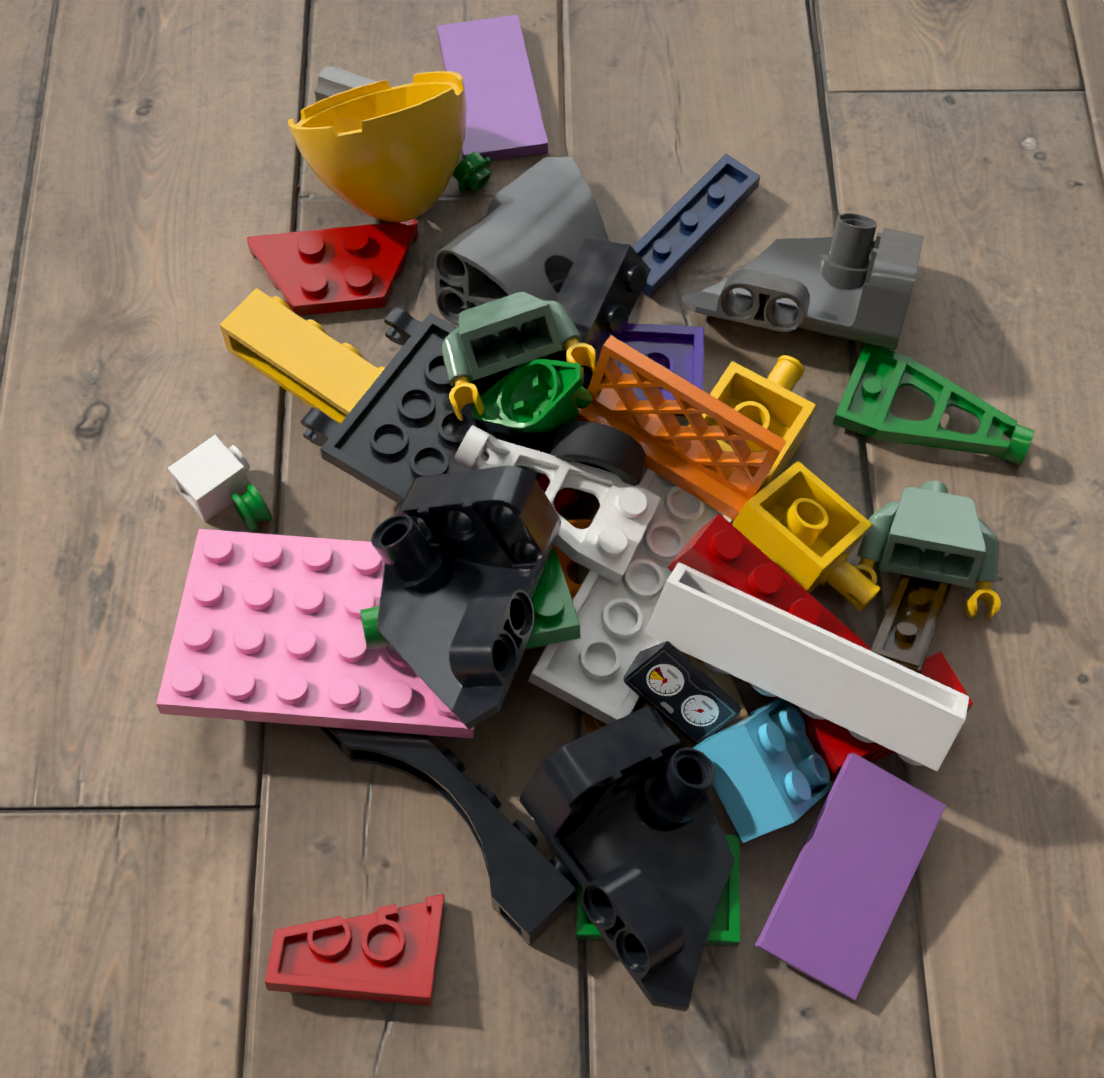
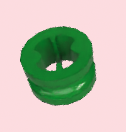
(251, 507)

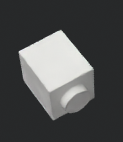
(210, 476)

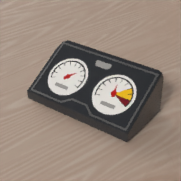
(680, 692)

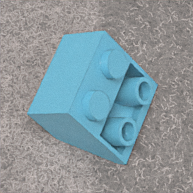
(766, 769)

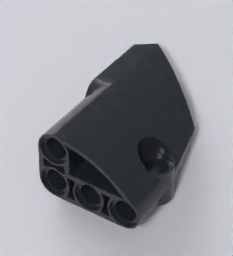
(641, 843)

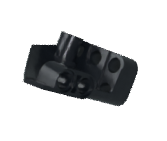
(463, 581)

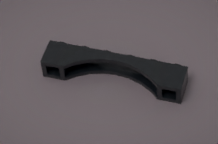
(523, 883)

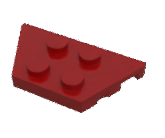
(335, 266)

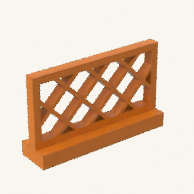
(680, 453)

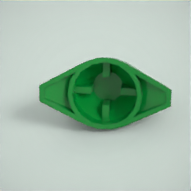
(536, 397)

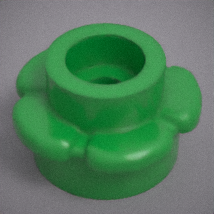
(472, 172)

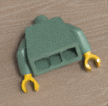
(505, 336)
(935, 540)

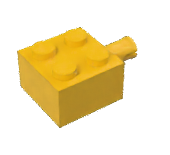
(768, 404)
(808, 533)

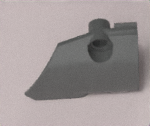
(521, 241)

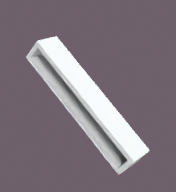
(808, 667)

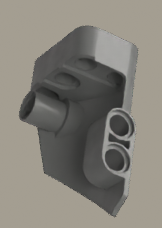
(824, 284)

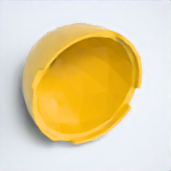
(386, 144)

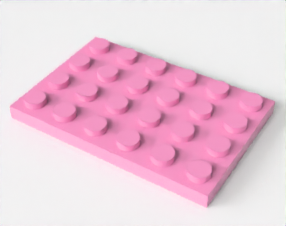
(280, 639)

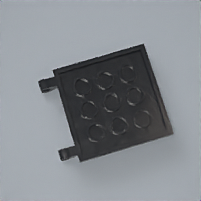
(406, 418)

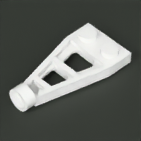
(623, 509)

